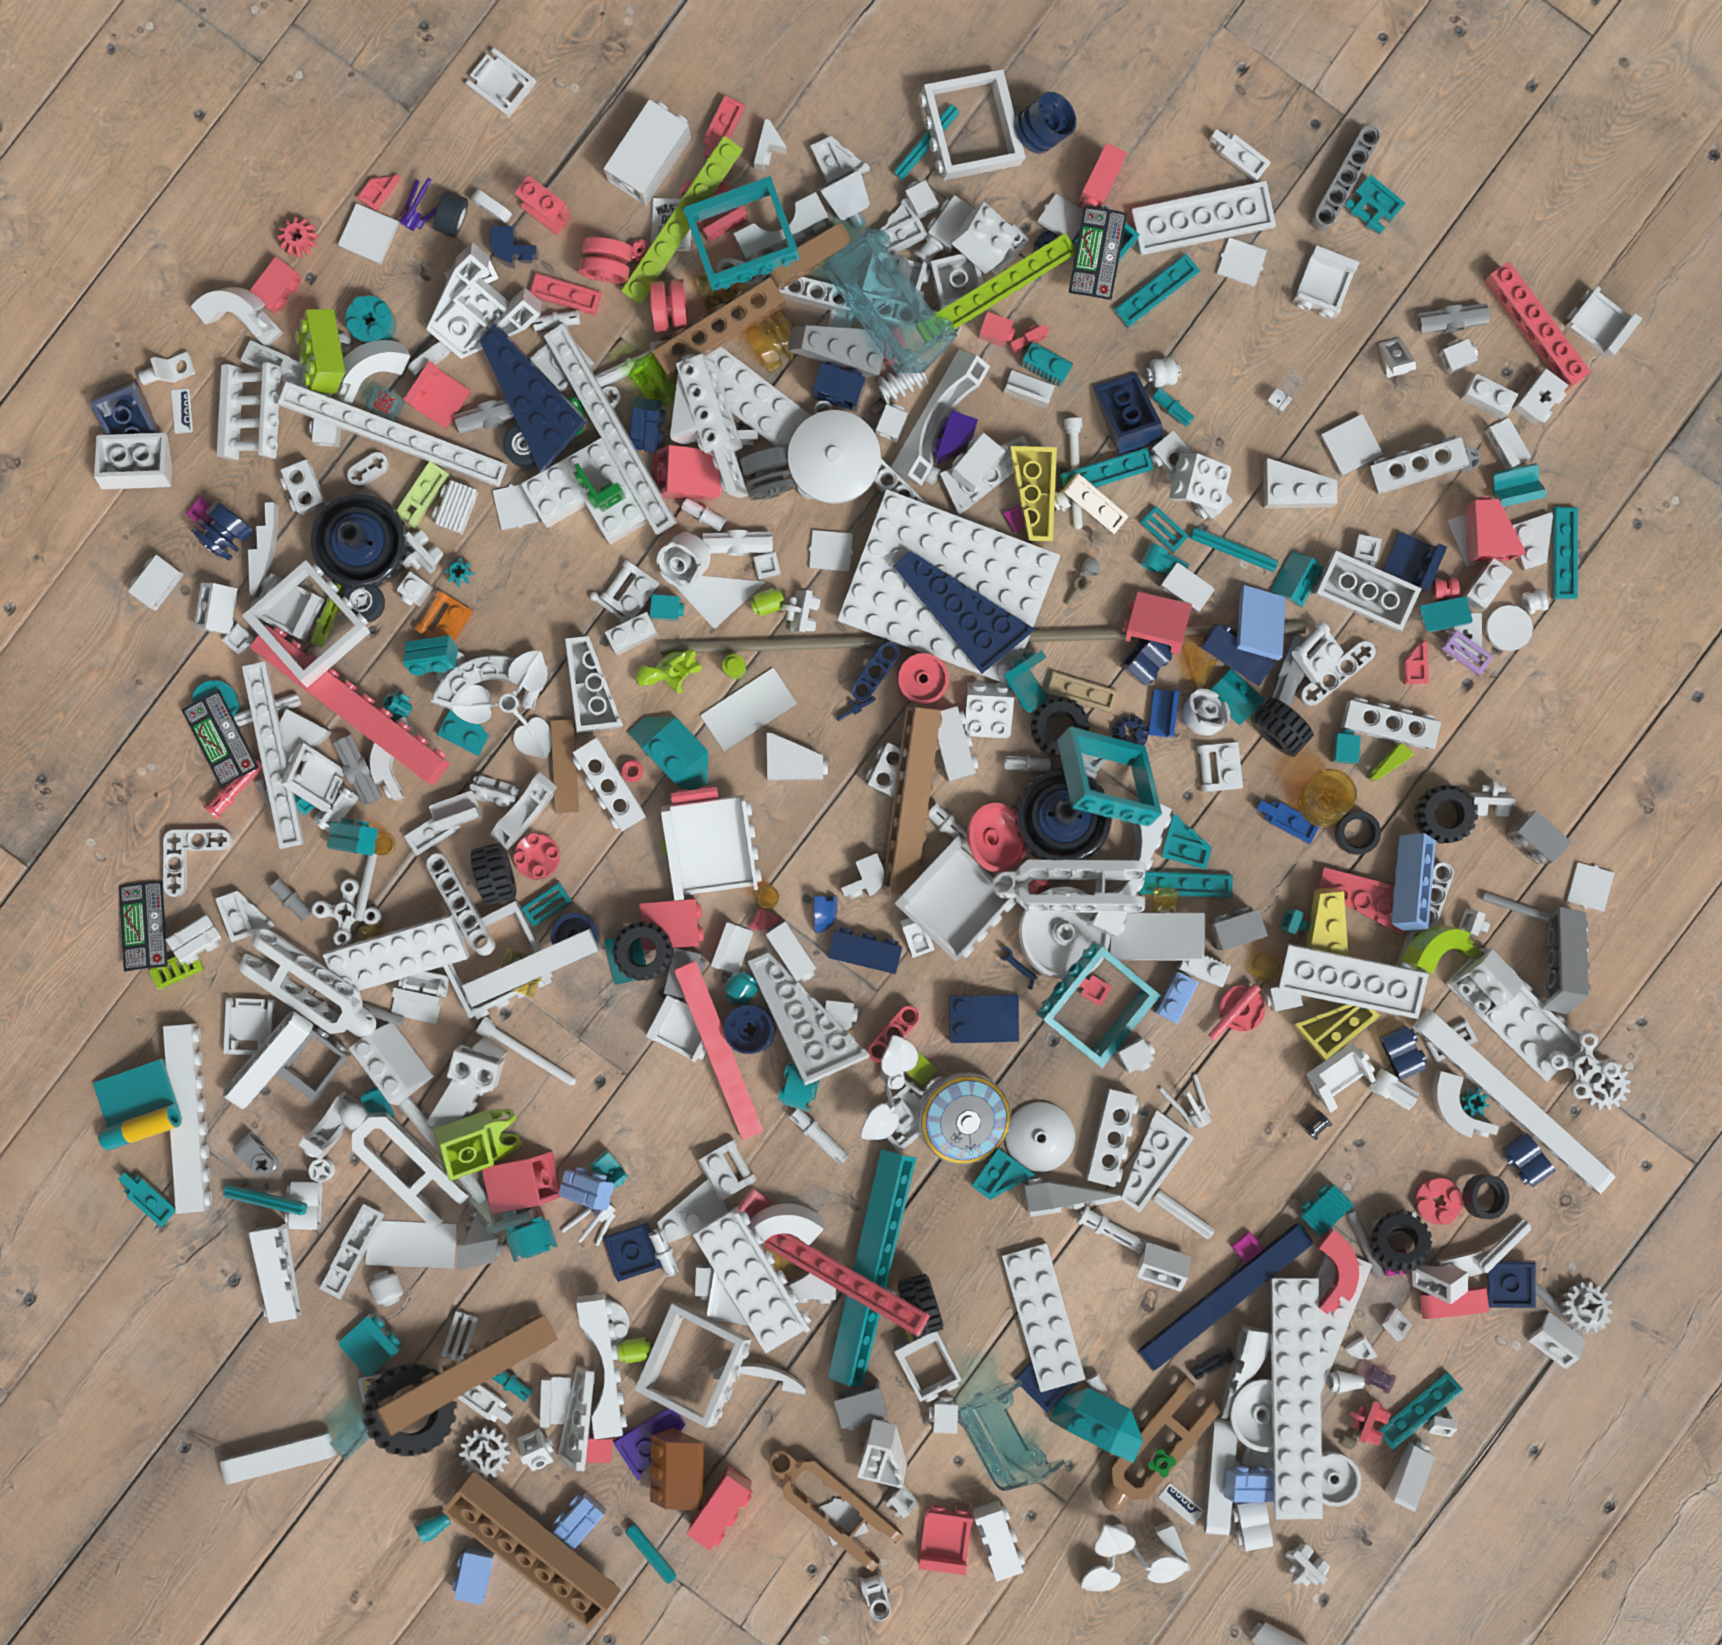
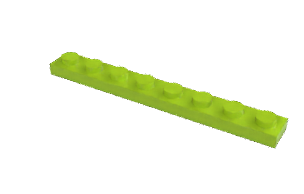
(677, 225)
(1008, 281)

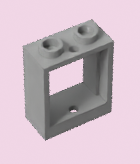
(300, 1082)

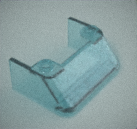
(1001, 1444)

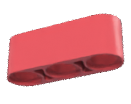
(898, 1022)
(1472, 1302)

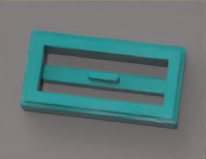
(1157, 535)
(563, 893)

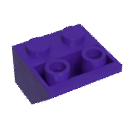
(958, 433)

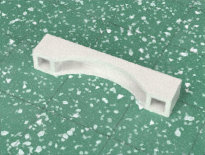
(959, 380)
(1146, 841)
(805, 1287)
(594, 1319)

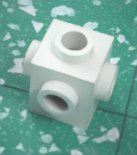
(535, 1450)

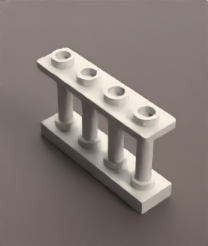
(230, 411)

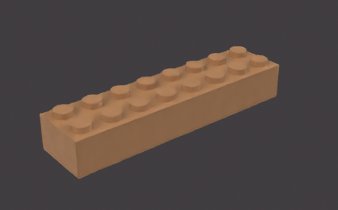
(531, 1550)

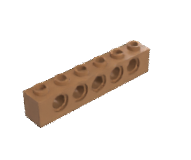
(722, 313)

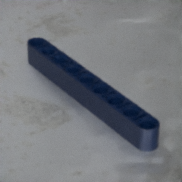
(1225, 1297)

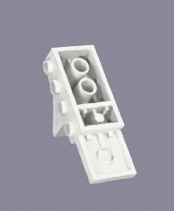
(705, 417)

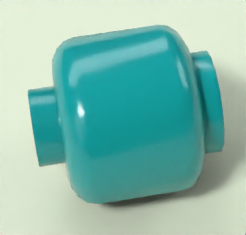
(740, 988)

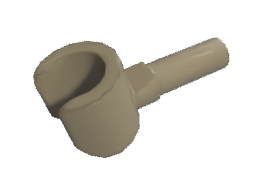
(1078, 588)
(1350, 1441)

